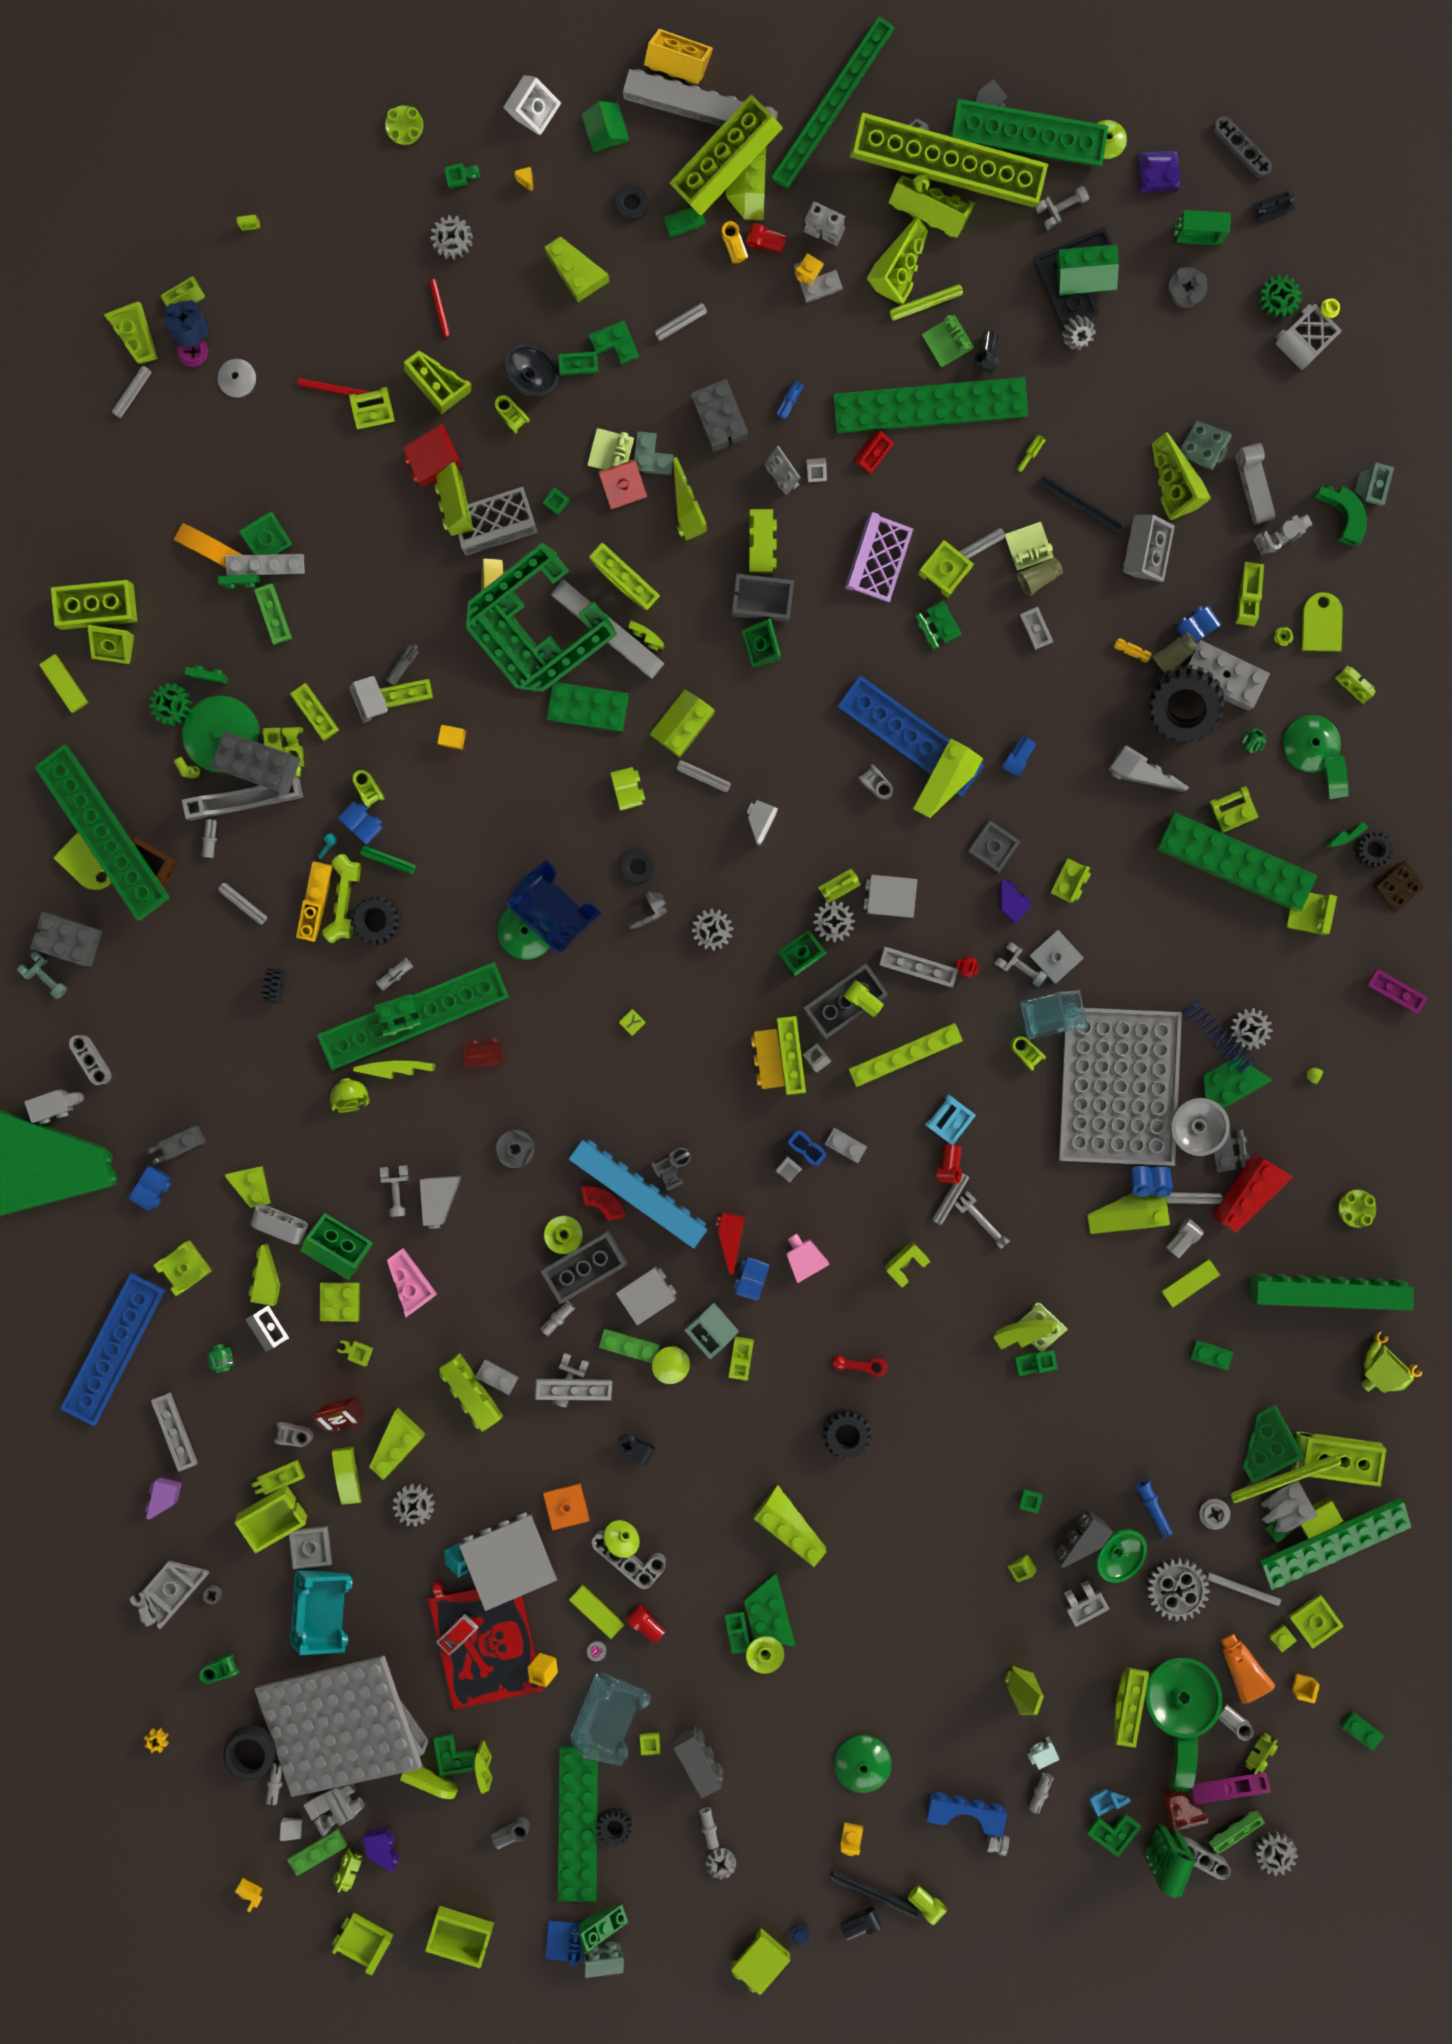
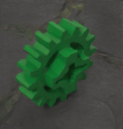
(1275, 303)
(178, 705)

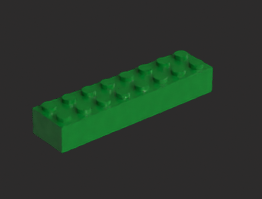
(1236, 862)
(1331, 1293)

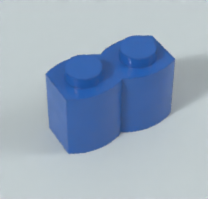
(1199, 625)
(360, 822)
(812, 1151)
(1151, 1181)
(150, 1188)
(752, 1278)

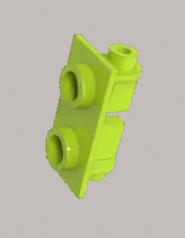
(1361, 690)
(839, 886)
(1267, 1748)
(343, 1878)

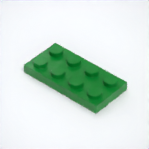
(588, 706)

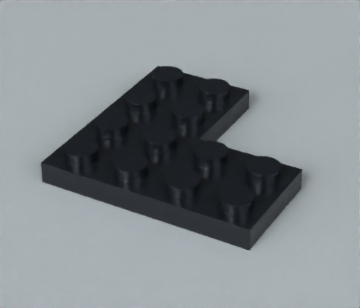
(1069, 305)

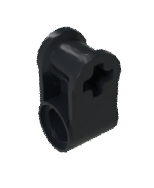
(638, 1450)

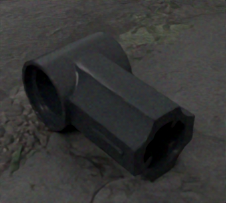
(986, 356)
(865, 1922)

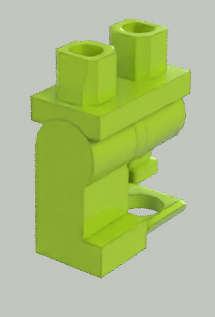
(274, 738)

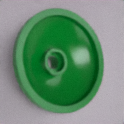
(1299, 747)
(516, 943)
(1121, 1556)
(858, 1752)

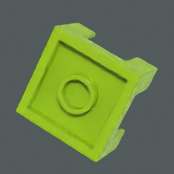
(946, 568)
(902, 1259)
(183, 1267)

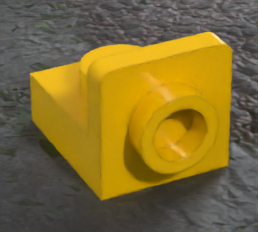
(808, 269)
(851, 1839)
(249, 1891)

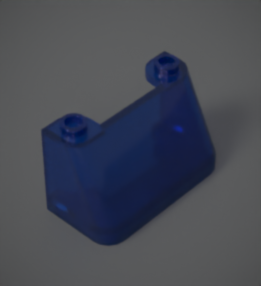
(549, 909)

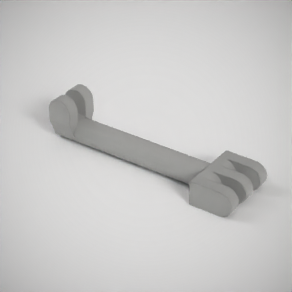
(968, 1205)

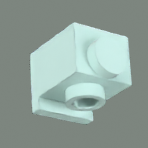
(1043, 1754)

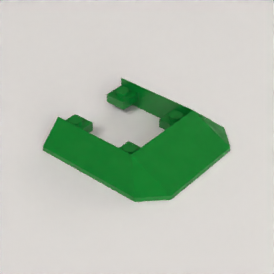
(509, 645)

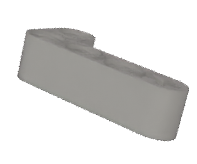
(1254, 482)
(640, 1567)

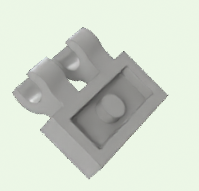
(1086, 1608)

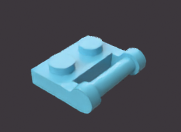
(955, 1123)

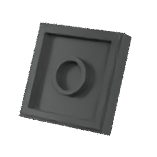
(994, 846)

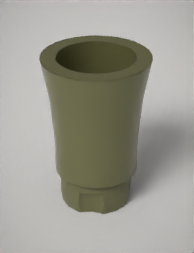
(1039, 575)
(1176, 652)

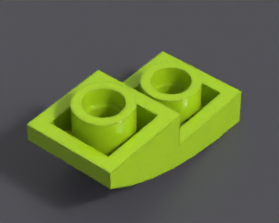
(651, 639)

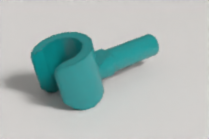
(331, 840)

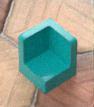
(455, 1560)

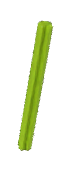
(1286, 1478)

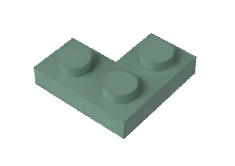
(647, 459)

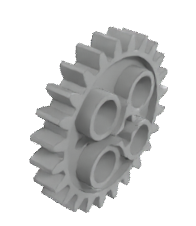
(1180, 1606)

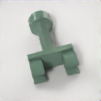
(58, 990)

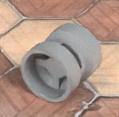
(997, 1844)

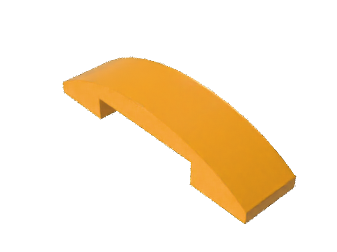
(204, 544)

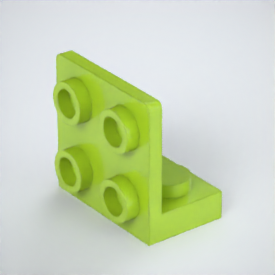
(1315, 915)

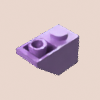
(164, 1495)

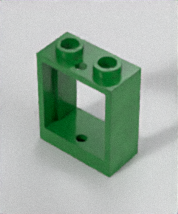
(1202, 227)

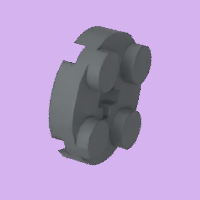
(1196, 280)
(518, 1159)

